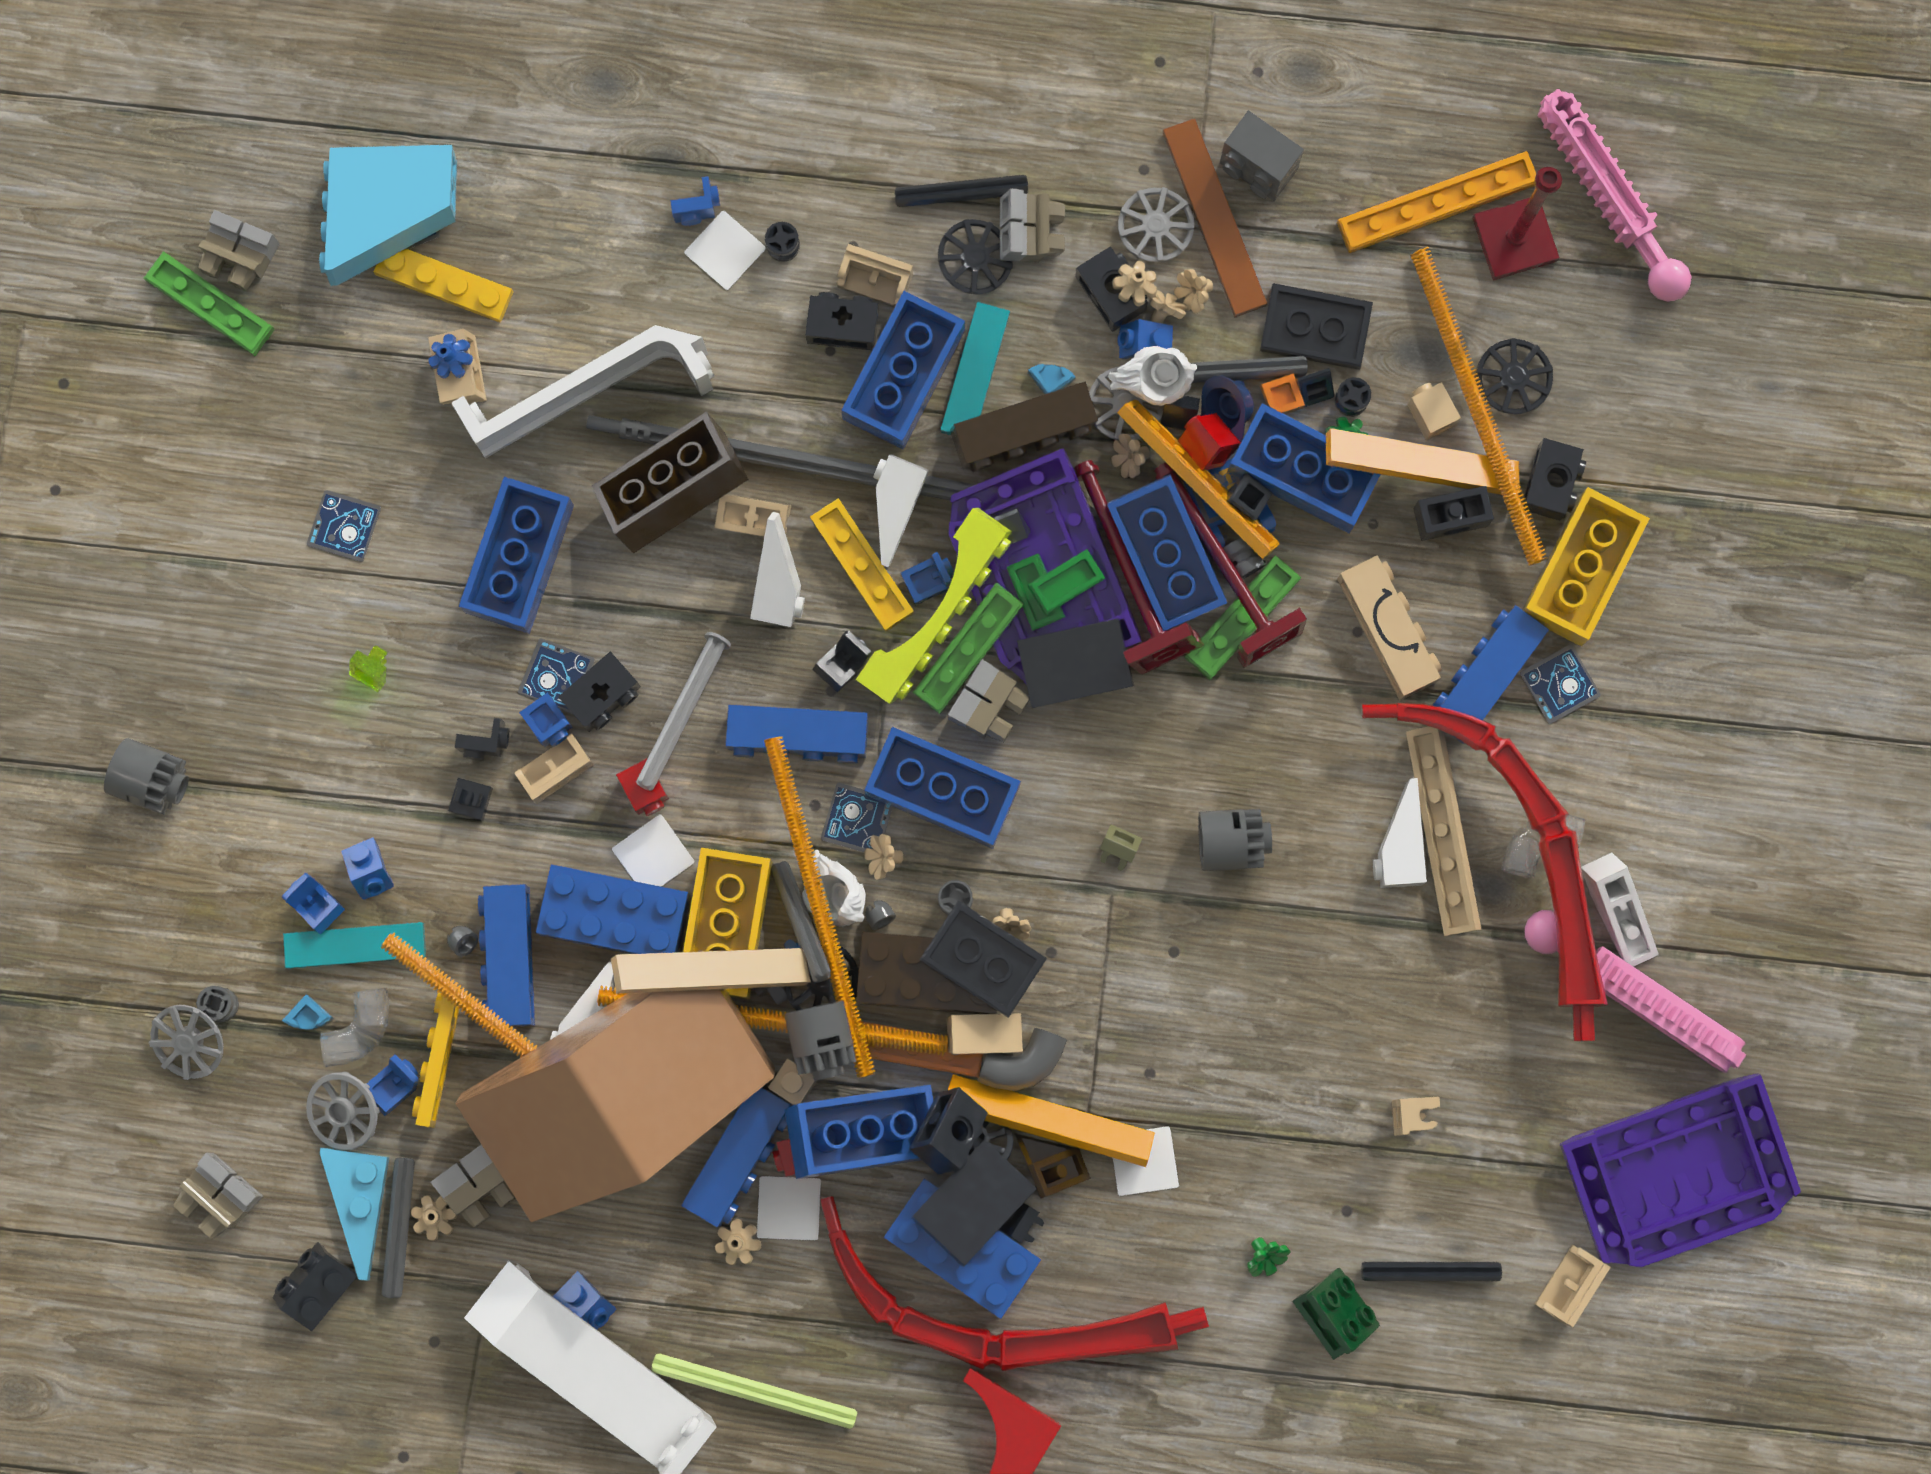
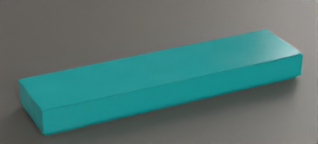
(976, 365)
(349, 945)

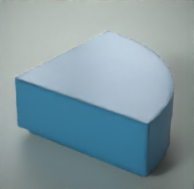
(1051, 377)
(307, 1015)

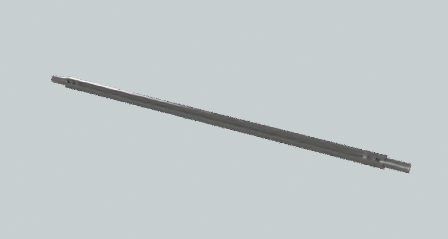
(787, 459)

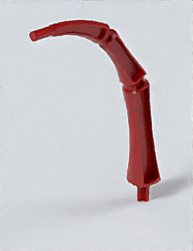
(1578, 963)
(1134, 1333)

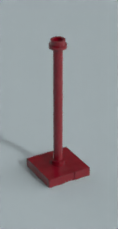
(1518, 234)
(1269, 634)
(1162, 645)

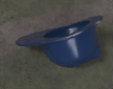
(1230, 402)

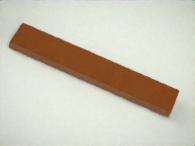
(1214, 218)

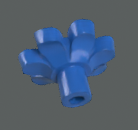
(450, 356)

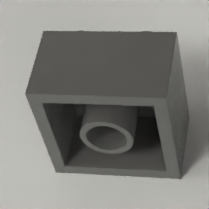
(1260, 156)

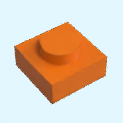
(1283, 394)

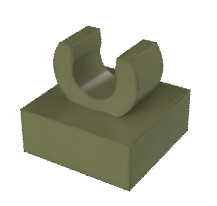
(1120, 844)

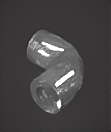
(1523, 851)
(363, 1033)

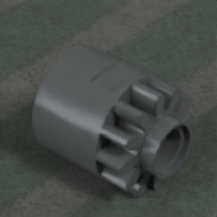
(146, 776)
(1233, 839)
(821, 1040)

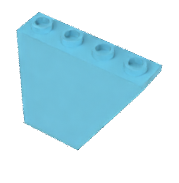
(383, 203)

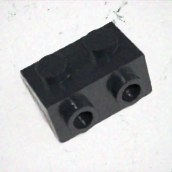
(313, 1286)

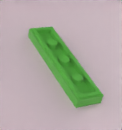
(209, 303)
(1235, 624)
(968, 648)

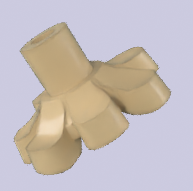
(1135, 283)
(1193, 289)
(1165, 307)
(1129, 455)
(882, 856)
(1012, 925)
(441, 1219)
(744, 1239)

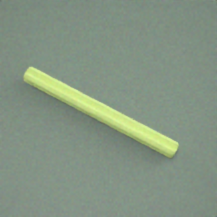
(754, 1391)

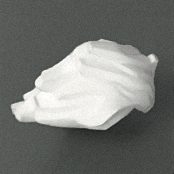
(1155, 375)
(842, 890)

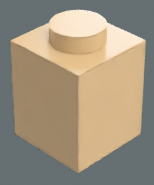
(1433, 410)
(791, 1085)

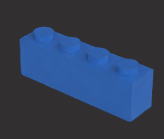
(1495, 664)
(803, 732)
(508, 953)
(736, 1157)

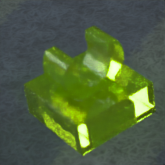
(369, 669)

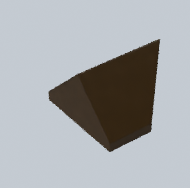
(1052, 1165)

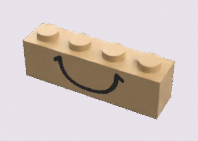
(1389, 627)

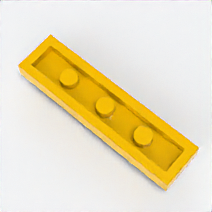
(446, 283)
(861, 565)
(434, 1072)

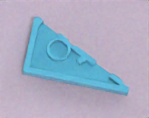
(358, 1192)

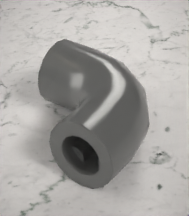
(1028, 1067)

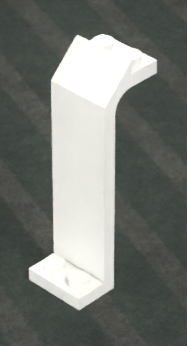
(586, 383)
(590, 1371)

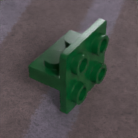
(1337, 1314)

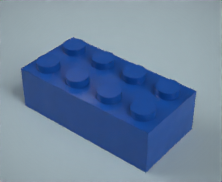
(903, 370)
(1293, 466)
(1167, 552)
(516, 555)
(942, 787)
(612, 912)
(856, 1131)
(989, 1278)

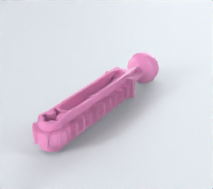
(1612, 192)
(1649, 1000)

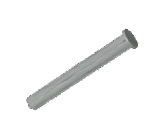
(682, 710)

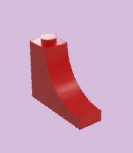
(1020, 1428)

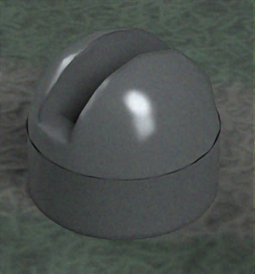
(880, 915)
(467, 945)

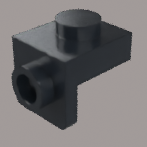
(843, 661)
(476, 747)

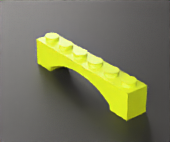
(979, 542)

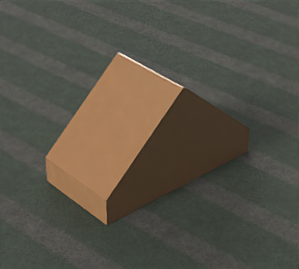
(615, 1096)

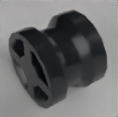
(780, 234)
(1356, 391)

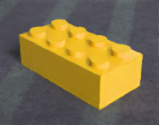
(1585, 566)
(728, 904)

